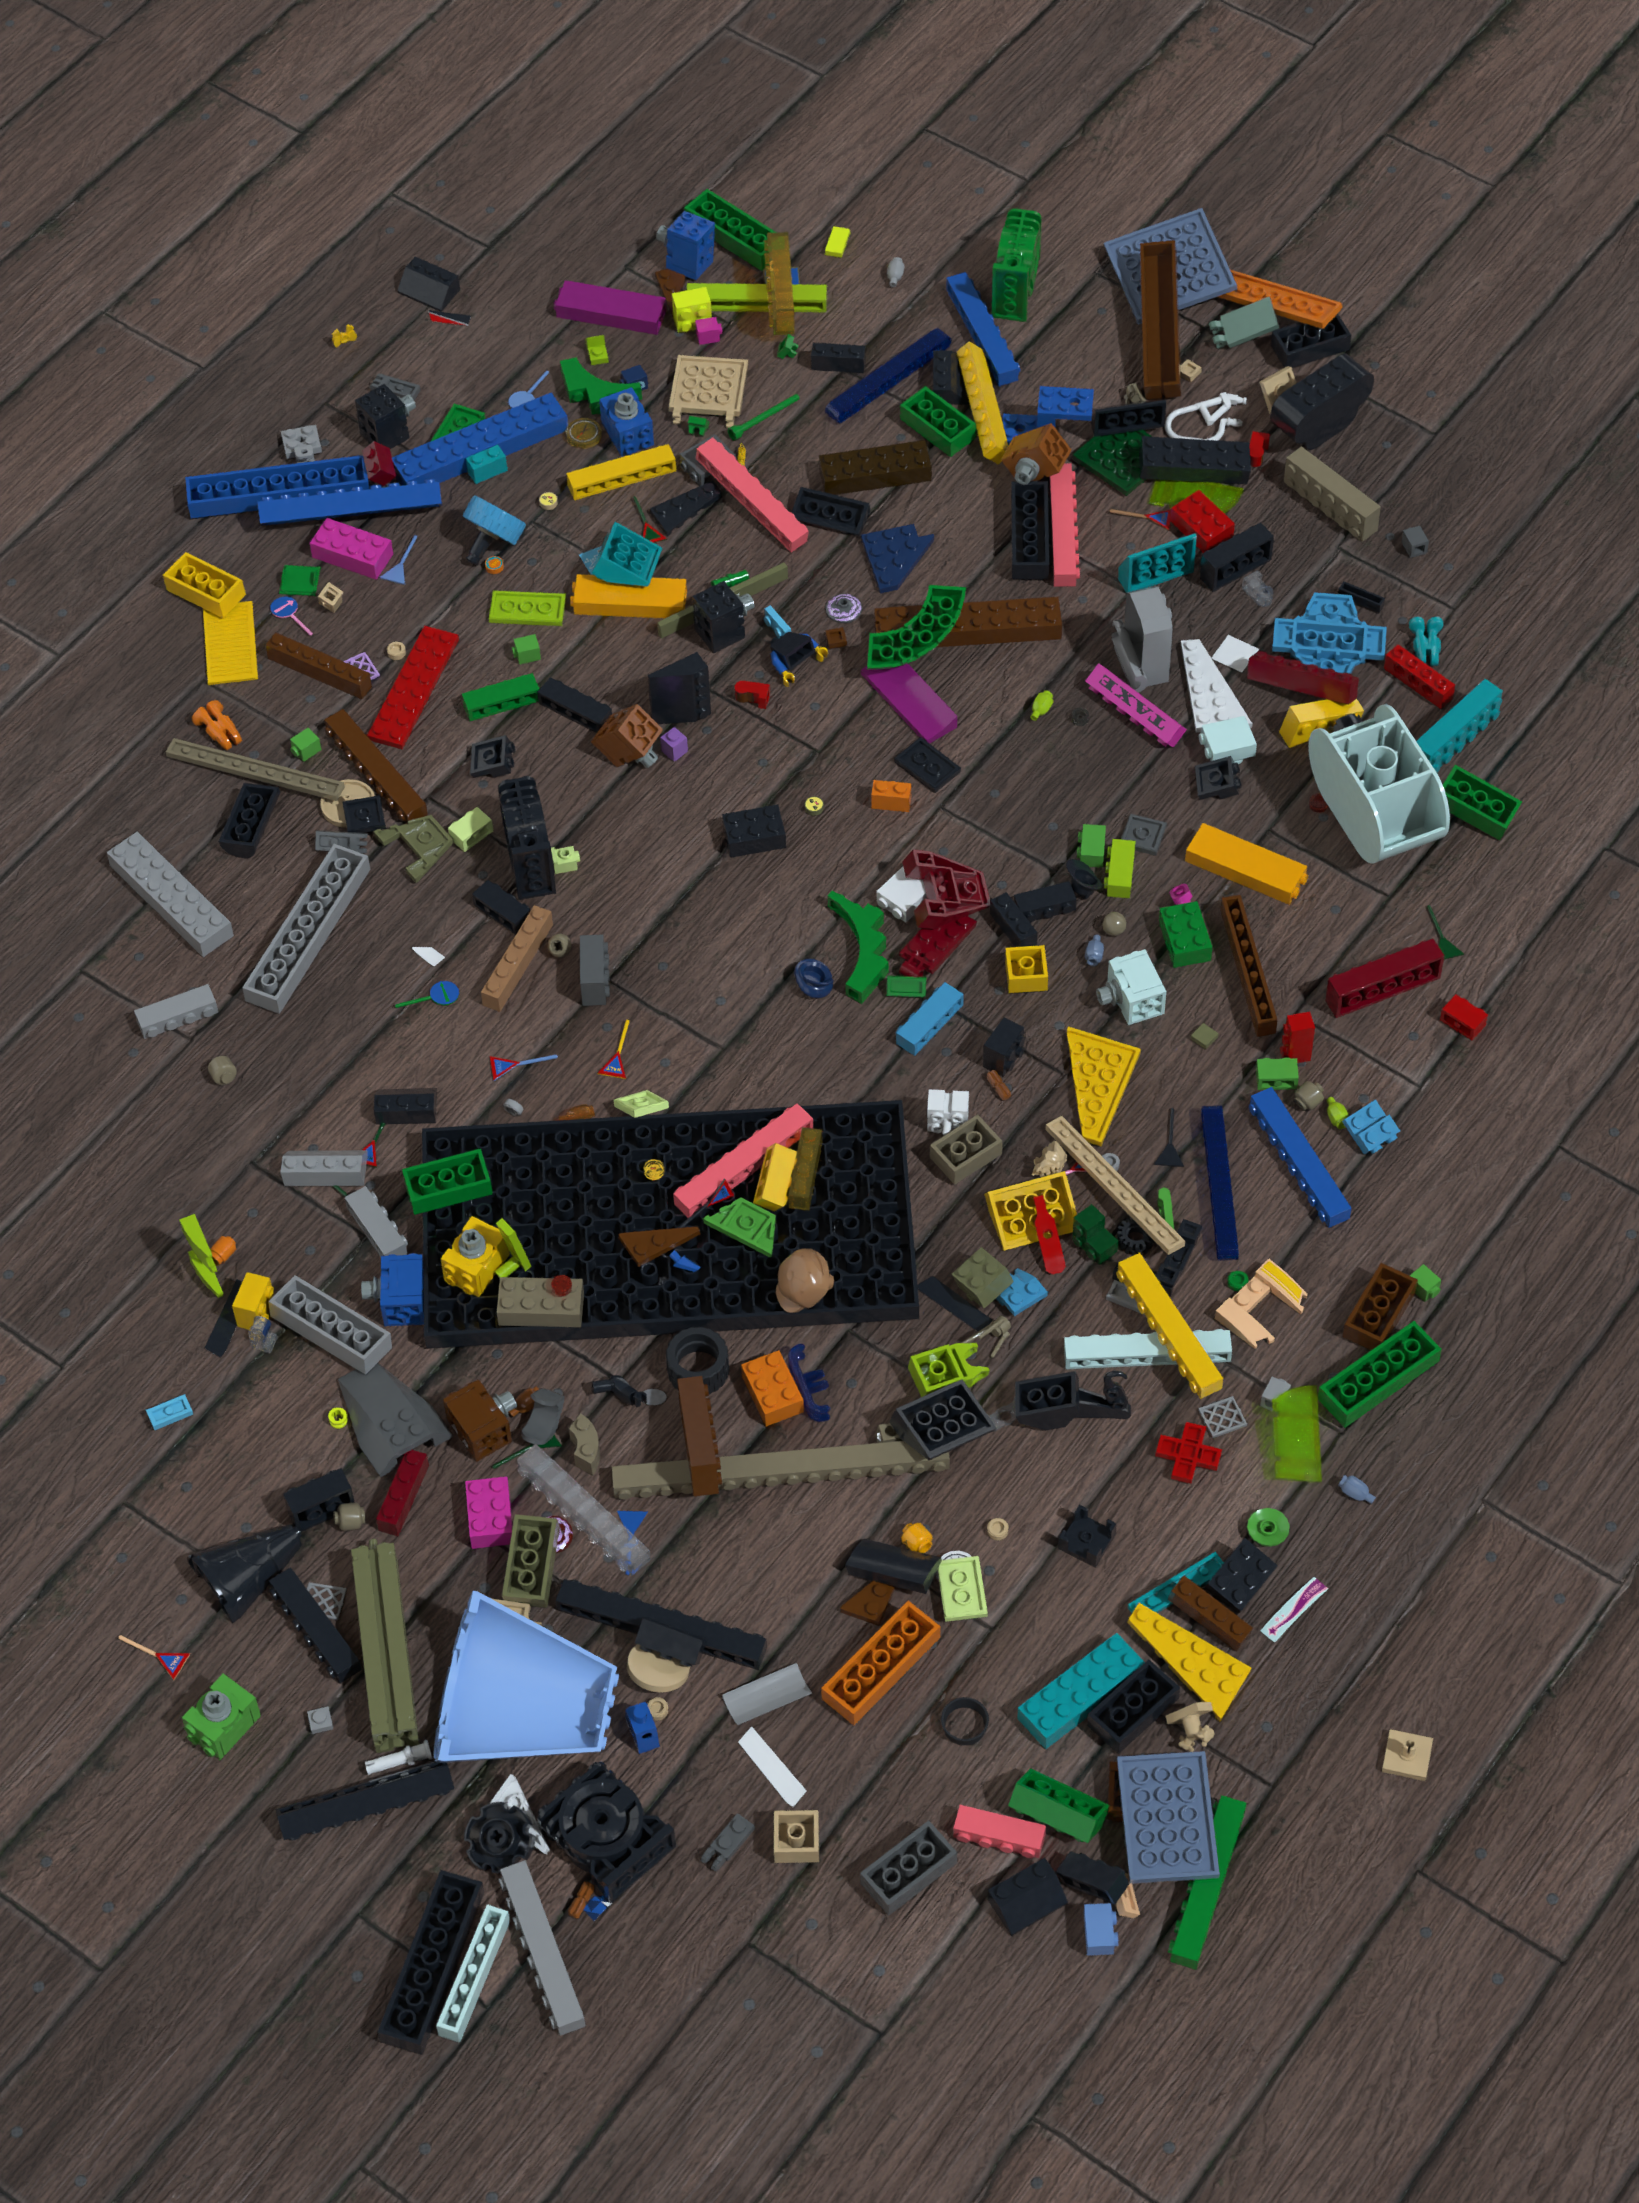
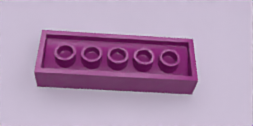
(913, 700)

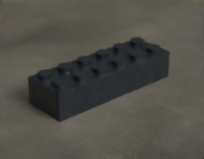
(1194, 460)
(1030, 530)

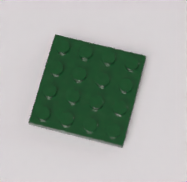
(1114, 459)

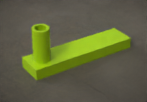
(518, 1254)

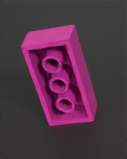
(351, 548)

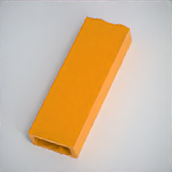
(602, 598)
(1246, 863)

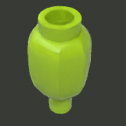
(1041, 704)
(1336, 1113)

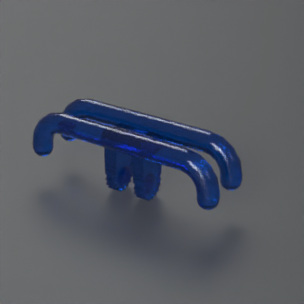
(804, 1384)

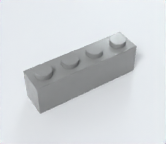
(176, 1011)
(375, 1224)

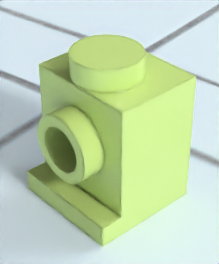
(565, 859)

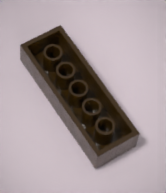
(875, 468)

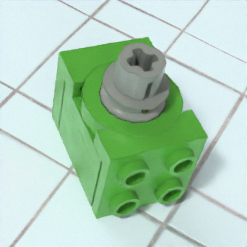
(221, 1717)

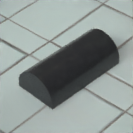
(248, 819)

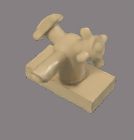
(1190, 1718)

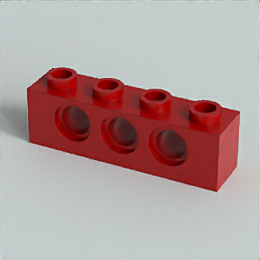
(1419, 676)

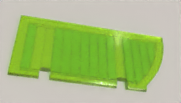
(1175, 491)
(1297, 1435)

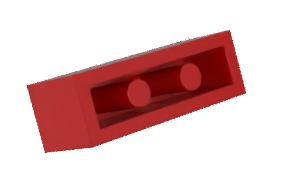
(1298, 1037)

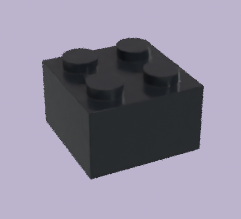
(1004, 1047)

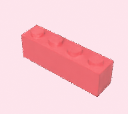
(999, 1831)

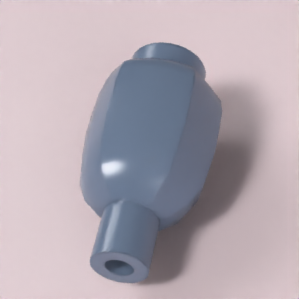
(1094, 951)
(1356, 1489)

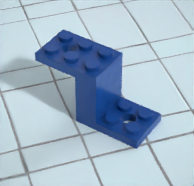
(1052, 405)

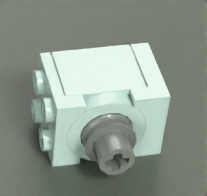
(1134, 987)

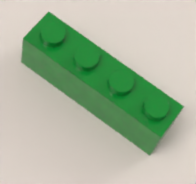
(500, 697)

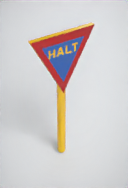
(614, 1066)

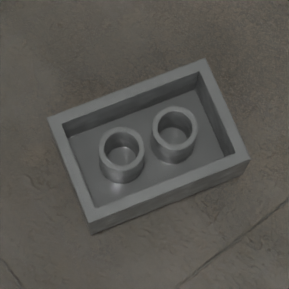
(594, 970)

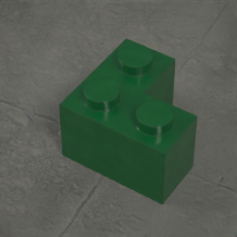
(1092, 1236)

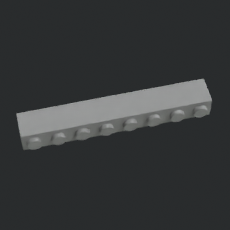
(542, 1948)

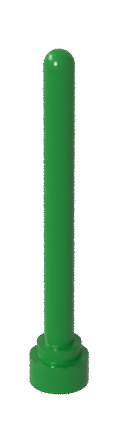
(736, 432)

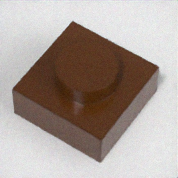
(836, 638)

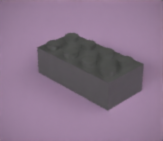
(908, 1868)

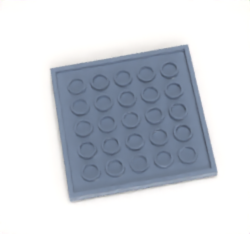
(1200, 261)

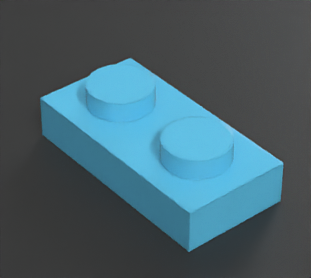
(774, 621)
(169, 1412)

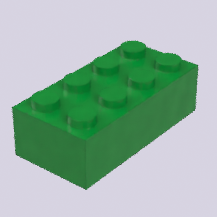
(938, 421)
(1479, 802)
(447, 1181)
(1058, 1805)

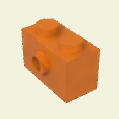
(891, 796)

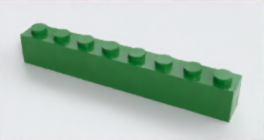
(1205, 1892)

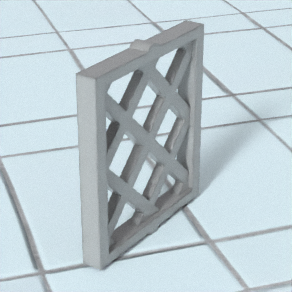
(1219, 1404)
(323, 1601)

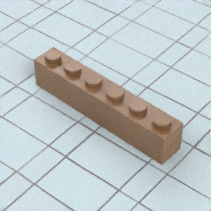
(517, 958)

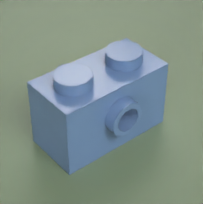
(1099, 1929)

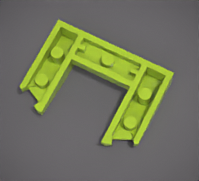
(200, 1255)

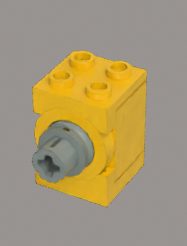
(474, 1257)

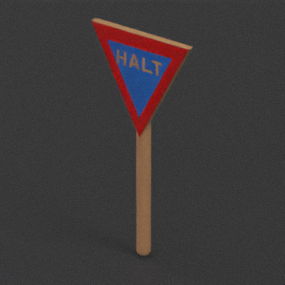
(1161, 518)

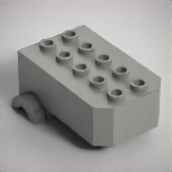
(1144, 638)

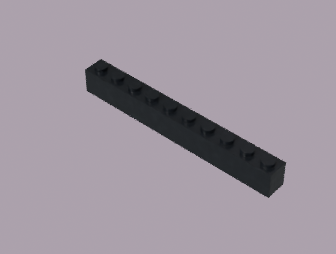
(627, 1614)

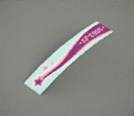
(1293, 1609)

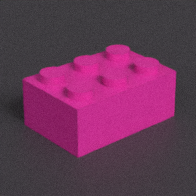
(489, 1512)

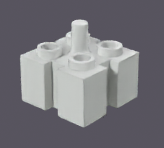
(946, 1110)

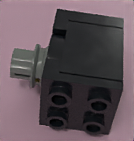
(384, 416)
(720, 616)

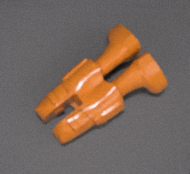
(218, 730)

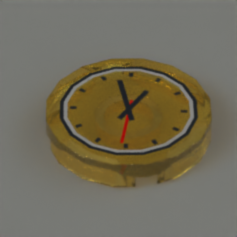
(583, 433)

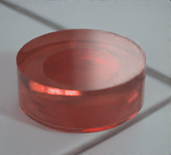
(1317, 803)
(561, 1285)

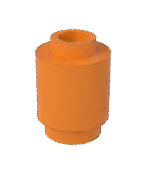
(222, 1249)

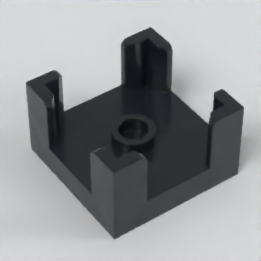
(1086, 1537)

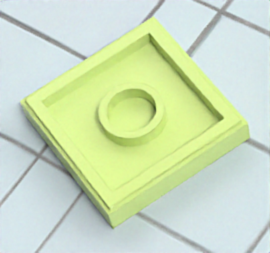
(641, 1103)

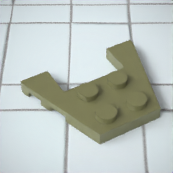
(424, 837)

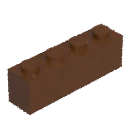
(1210, 1613)

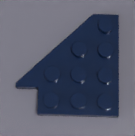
(894, 554)

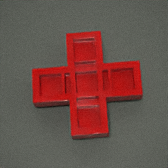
(1188, 1452)

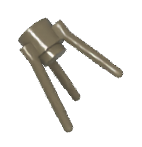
(1133, 394)
(997, 1328)

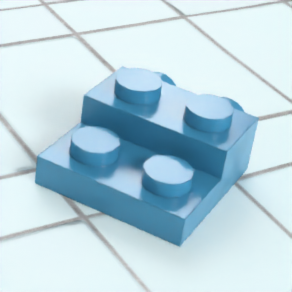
(1371, 1127)

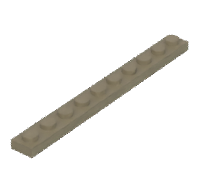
(255, 769)

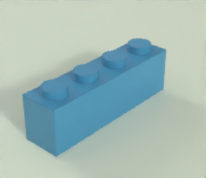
(929, 1018)

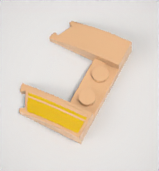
(1235, 1311)

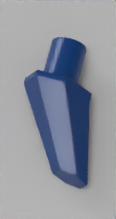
(683, 1262)

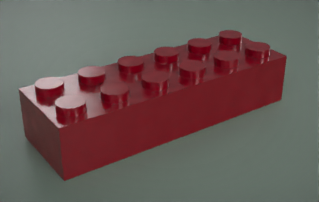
(1384, 978)

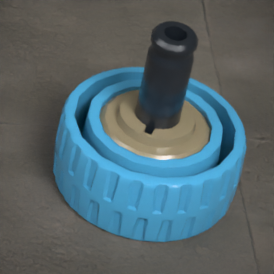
(492, 524)

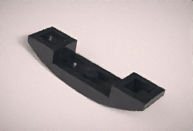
(1176, 1262)

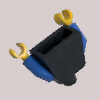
(791, 651)

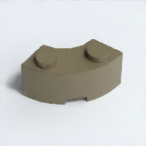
(585, 1438)

